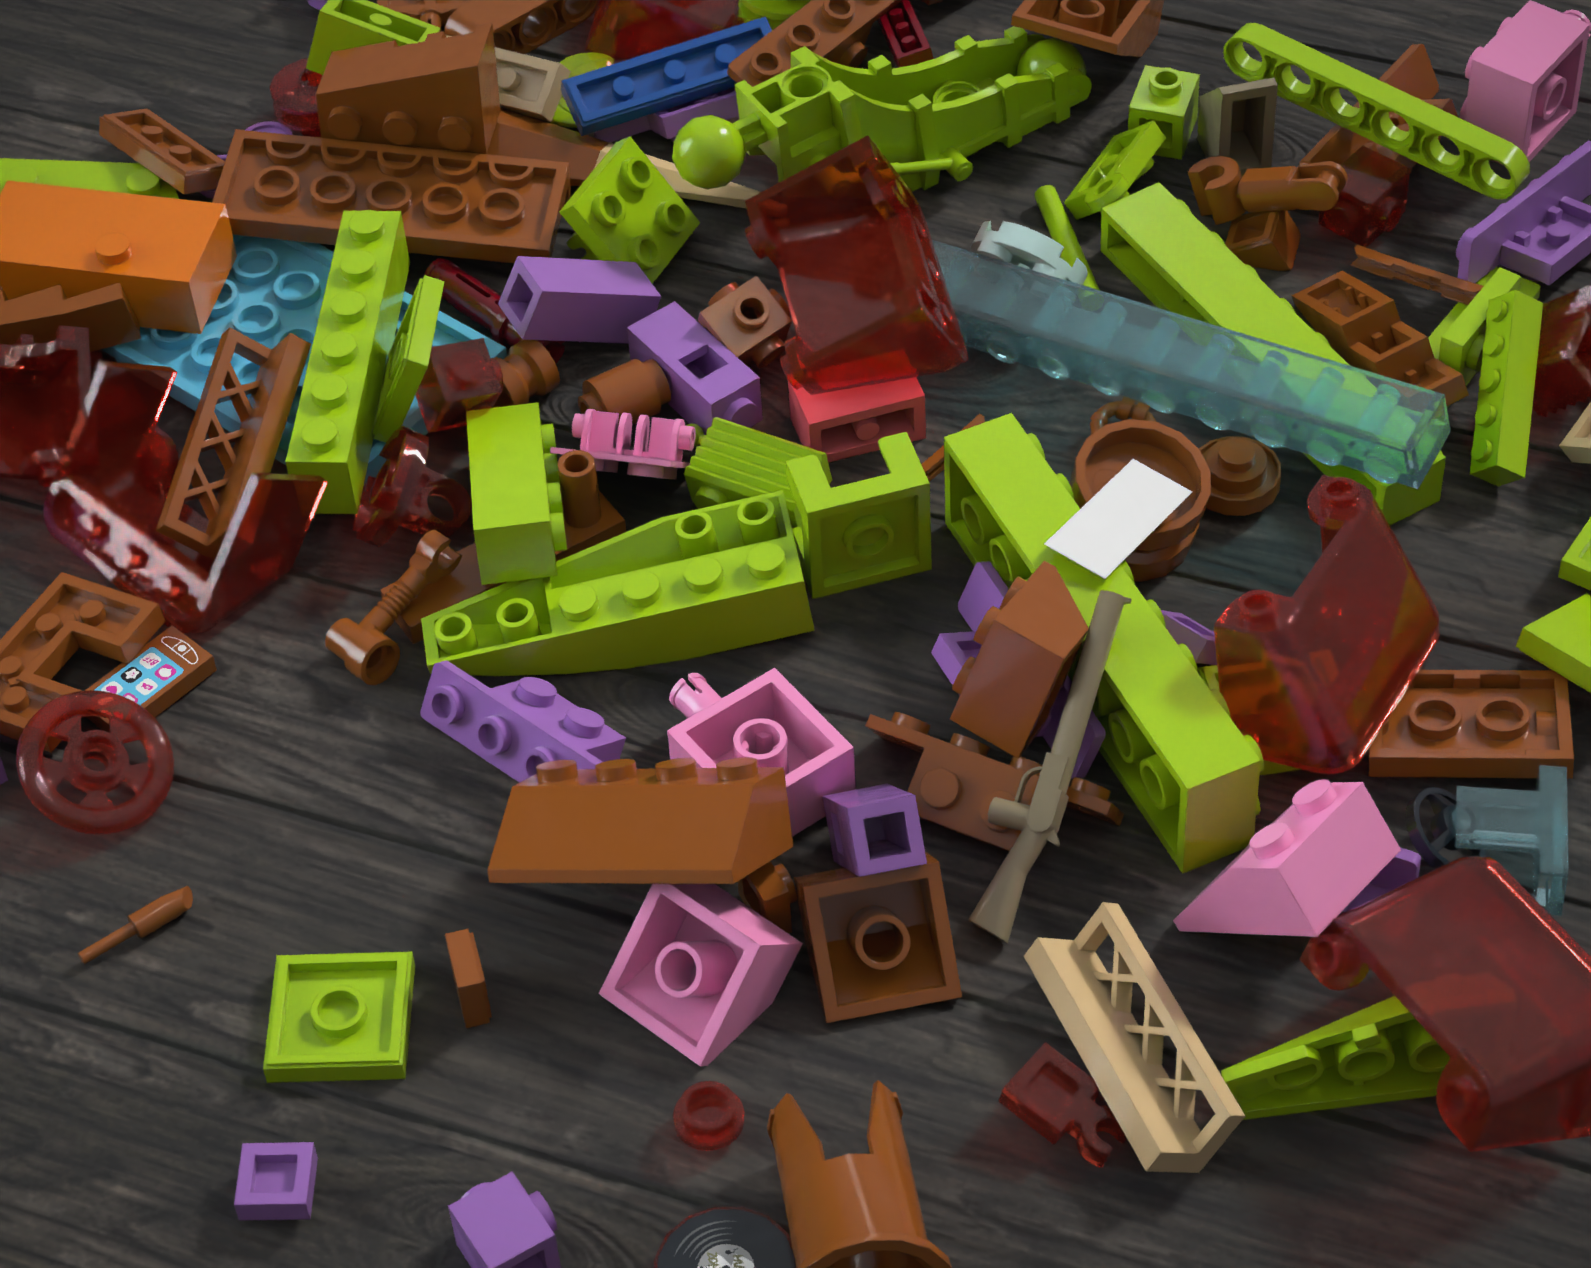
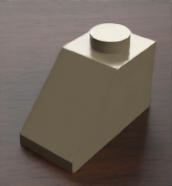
(1239, 123)

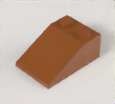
(1105, 25)

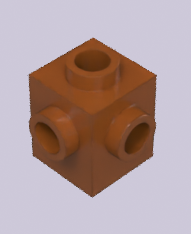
(749, 321)

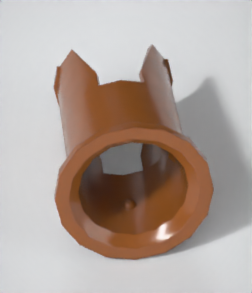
(853, 1205)

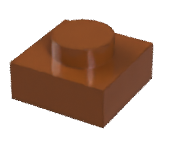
(770, 893)

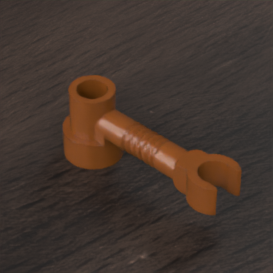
(364, 645)

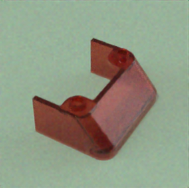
(115, 489)

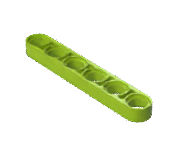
(1372, 117)

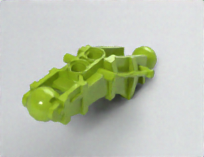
(915, 114)

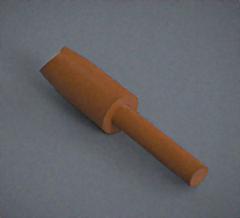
(143, 922)

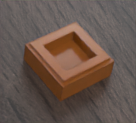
(468, 977)

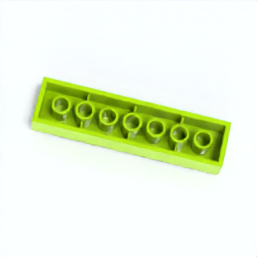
(1161, 721)

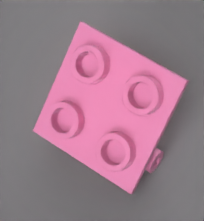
(665, 448)

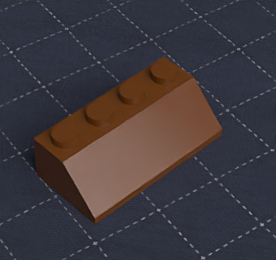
(642, 823)

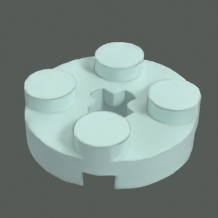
(1028, 250)

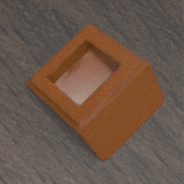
(1264, 239)

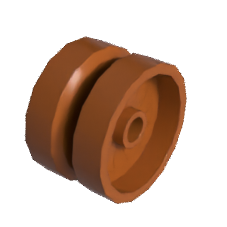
(1165, 452)

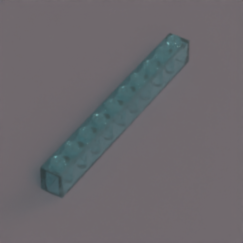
(1196, 369)

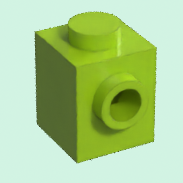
(1170, 101)

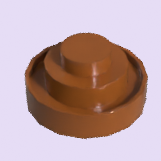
(1242, 475)

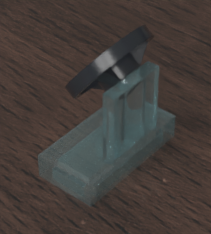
(1502, 822)

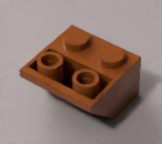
(1021, 661)

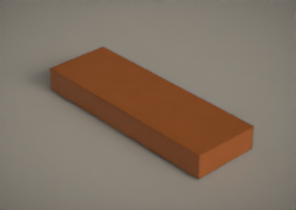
(163, 150)

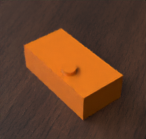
(159, 248)

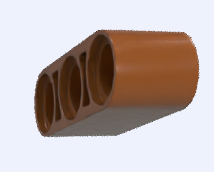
(520, 23)

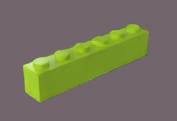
(350, 357)

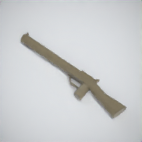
(1043, 818)

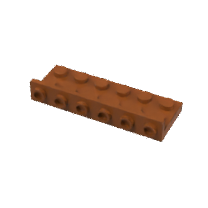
(446, 198)

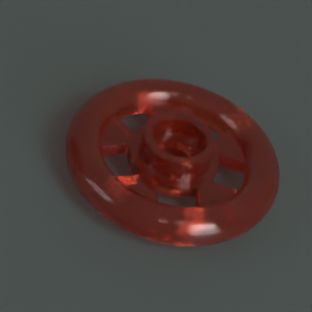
(95, 812)

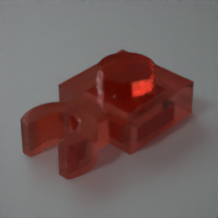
(1059, 1099)

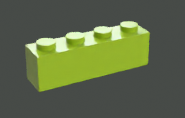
(514, 493)

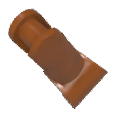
(1227, 194)

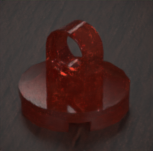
(402, 490)

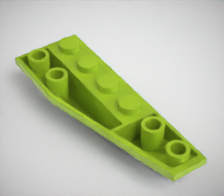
(638, 599)

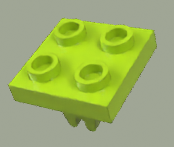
(628, 212)

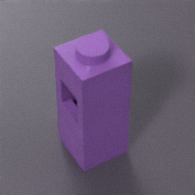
(576, 299)
(700, 370)
(874, 829)

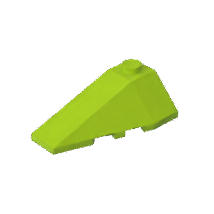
(1348, 1063)

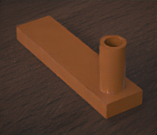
(587, 522)

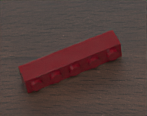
(905, 35)

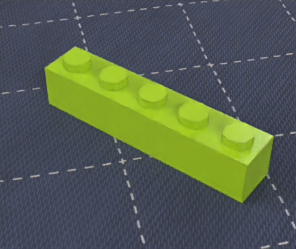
(1506, 388)

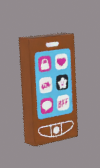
(158, 673)

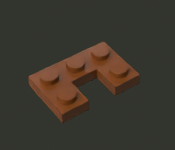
(61, 621)

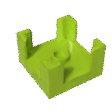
(864, 527)

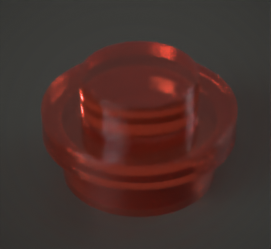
(708, 1116)

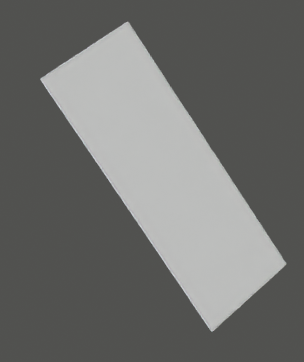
(1118, 518)

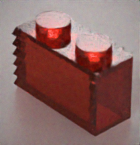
(1564, 353)

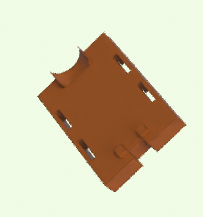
(1477, 726)

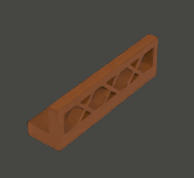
(255, 441)

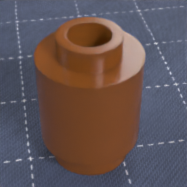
(628, 388)

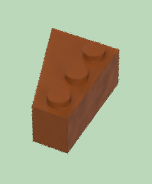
(415, 93)

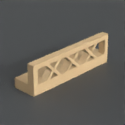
(1128, 1056)

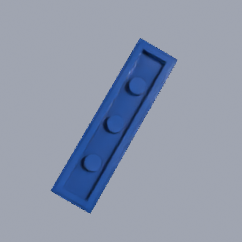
(658, 78)

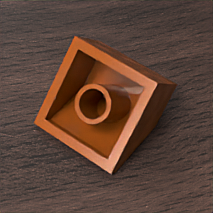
(878, 939)

